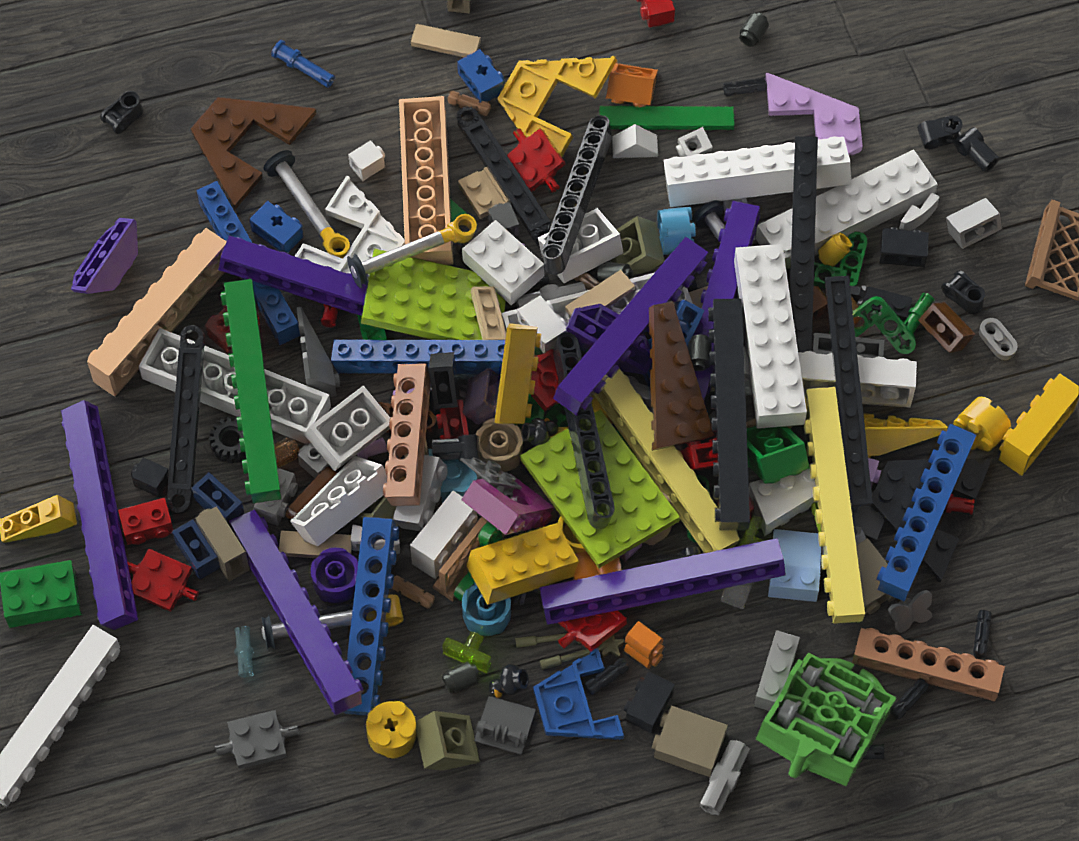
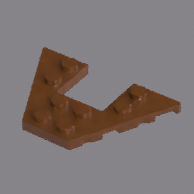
(228, 122)

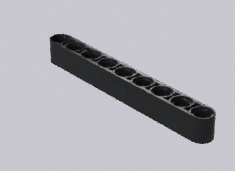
(577, 195)
(585, 440)

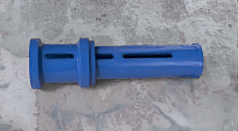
(295, 60)

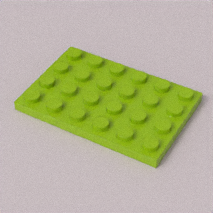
(424, 300)
(638, 502)

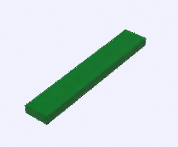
(670, 117)

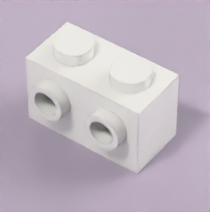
(542, 315)

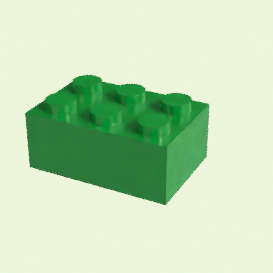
(775, 453)
(40, 593)

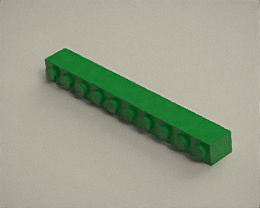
(252, 391)

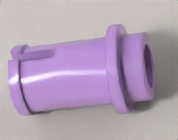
(374, 448)

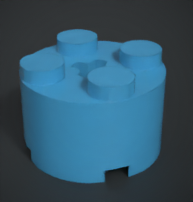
(674, 227)
(482, 620)

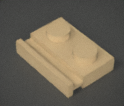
(482, 191)

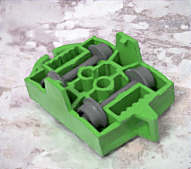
(826, 712)

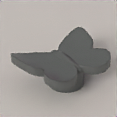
(911, 610)

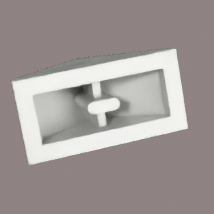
(634, 143)

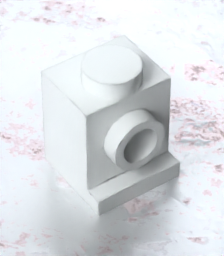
(696, 137)

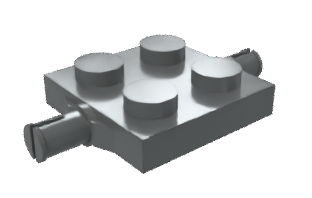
(257, 739)

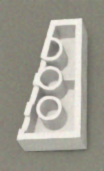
(782, 499)
(341, 500)

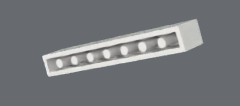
(54, 710)

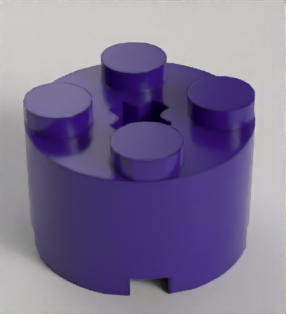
(330, 587)

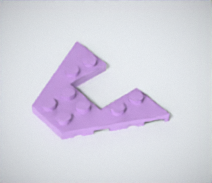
(830, 115)

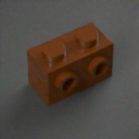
(946, 327)

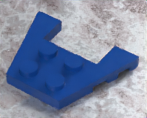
(565, 706)

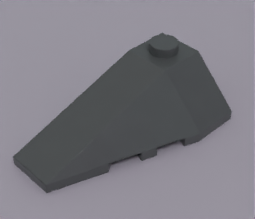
(317, 365)

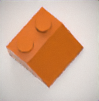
(631, 85)

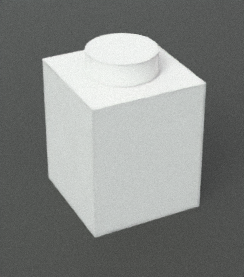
(367, 160)

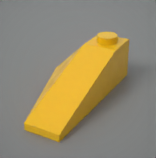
(896, 433)

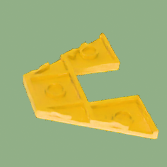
(534, 82)

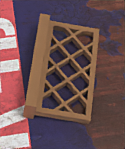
(1043, 247)
(456, 566)

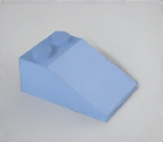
(802, 566)

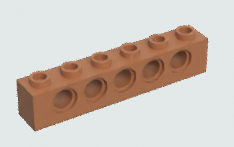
(409, 490)
(938, 674)

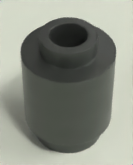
(753, 29)
(608, 269)
(699, 352)
(460, 677)

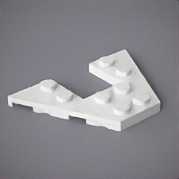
(376, 233)

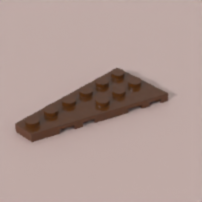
(675, 392)

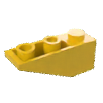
(38, 520)

